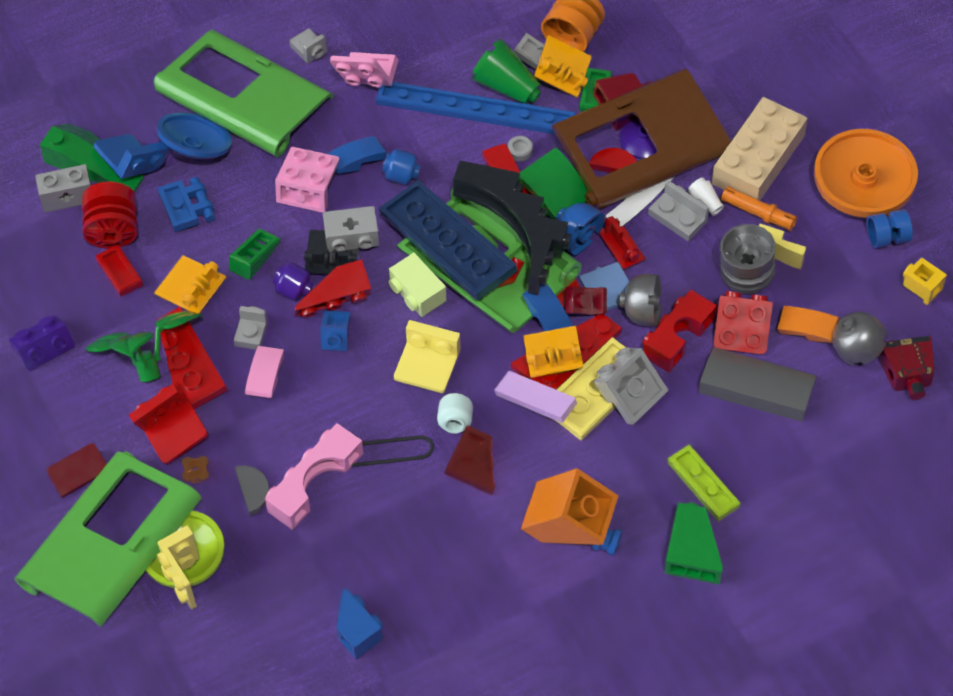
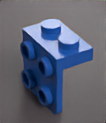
(129, 157)

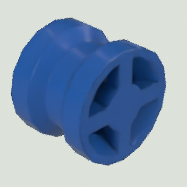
(611, 542)

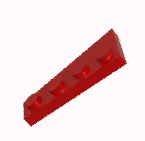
(190, 364)

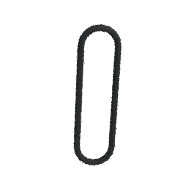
(396, 459)

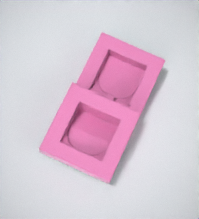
(264, 372)

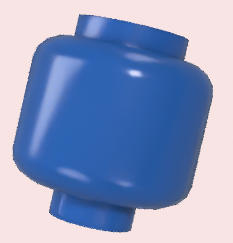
(400, 167)

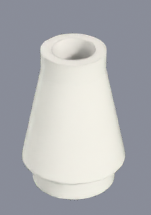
(704, 191)

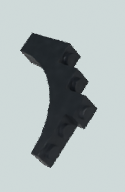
(524, 213)

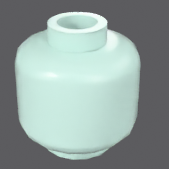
(455, 413)

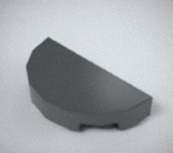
(253, 487)

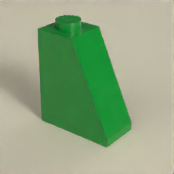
(693, 546)

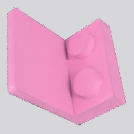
(305, 179)

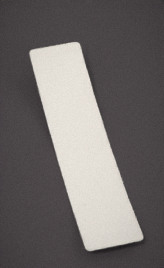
(634, 204)

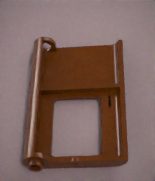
(674, 119)

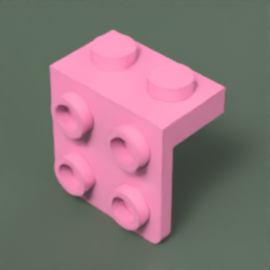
(366, 68)

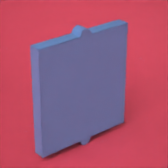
(610, 277)

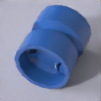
(890, 228)

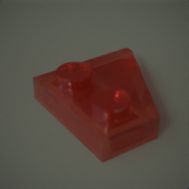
(473, 461)

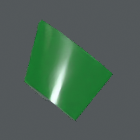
(555, 181)

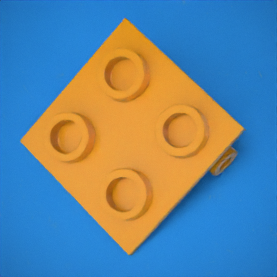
(563, 66)
(191, 284)
(553, 351)

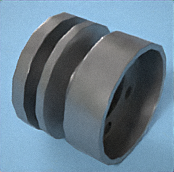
(747, 258)

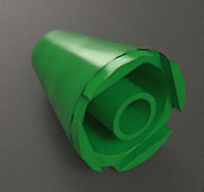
(506, 74)

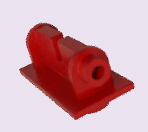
(621, 243)

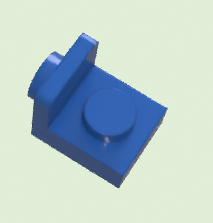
(335, 330)

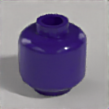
(292, 281)

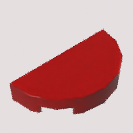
(611, 159)

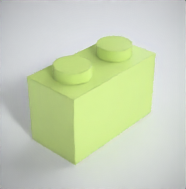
(417, 285)

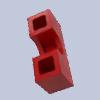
(689, 314)

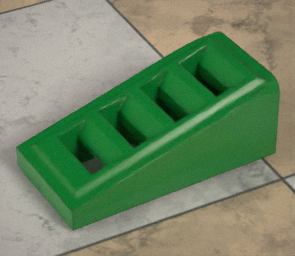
(246, 266)

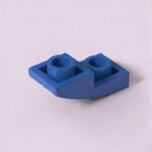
(357, 152)
(547, 309)

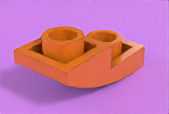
(807, 322)

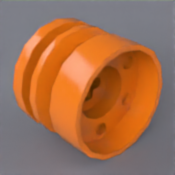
(574, 21)

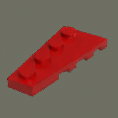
(591, 337)

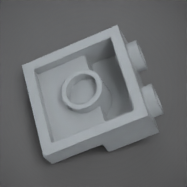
(631, 384)

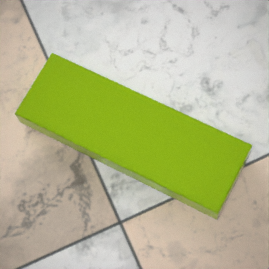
(703, 483)

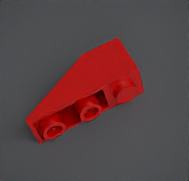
(340, 286)

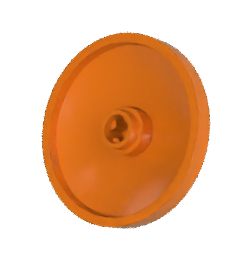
(865, 172)

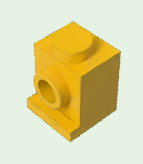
(924, 280)

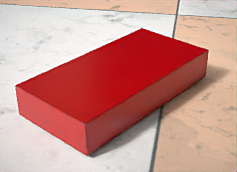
(119, 270)

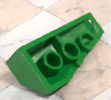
(73, 146)

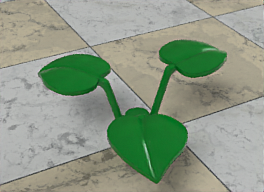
(129, 344)

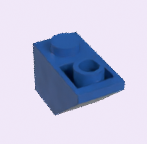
(355, 626)

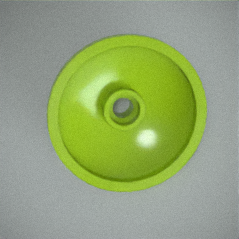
(209, 546)

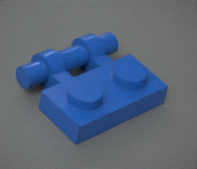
(179, 207)

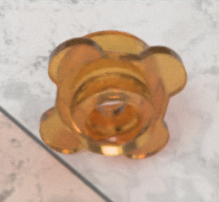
(195, 475)

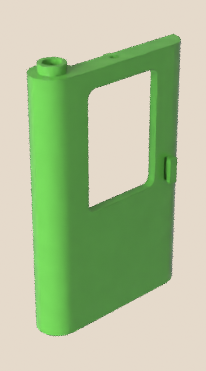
(262, 111)
(502, 303)
(92, 570)

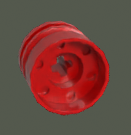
(109, 215)

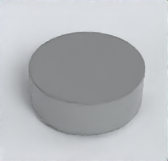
(520, 148)

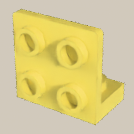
(428, 356)
(177, 553)

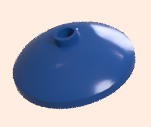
(193, 136)

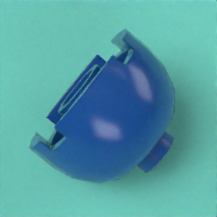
(583, 222)

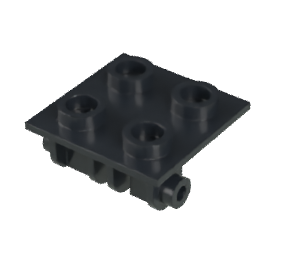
(319, 258)

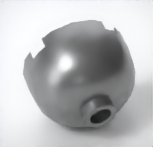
(642, 299)
(859, 338)

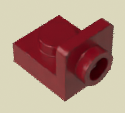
(586, 300)

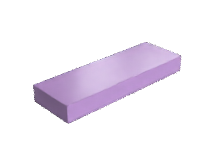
(535, 396)

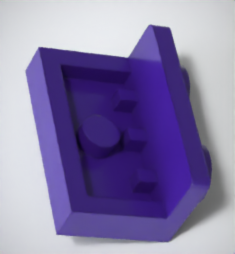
(42, 342)

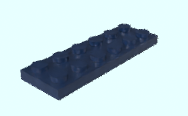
(448, 240)

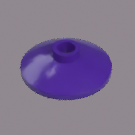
(635, 141)

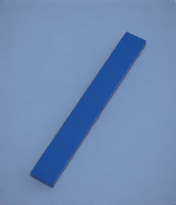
(471, 107)

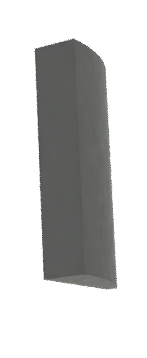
(757, 384)

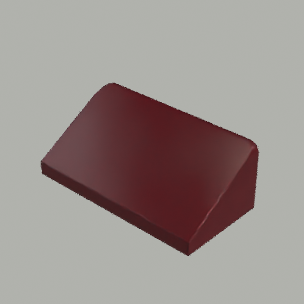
(76, 469)

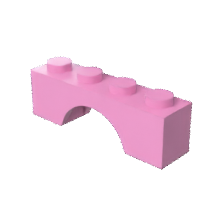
(333, 452)

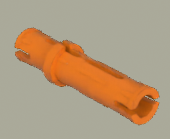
(768, 212)

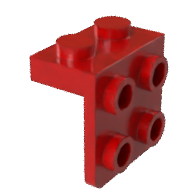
(743, 323)
(170, 423)

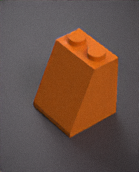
(570, 509)

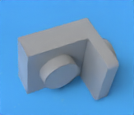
(309, 46)
(251, 327)

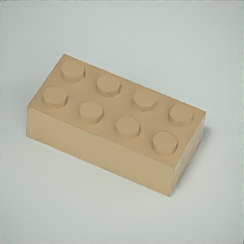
(760, 149)

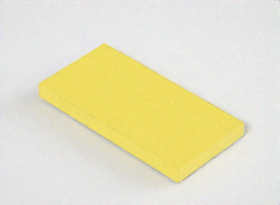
(591, 404)

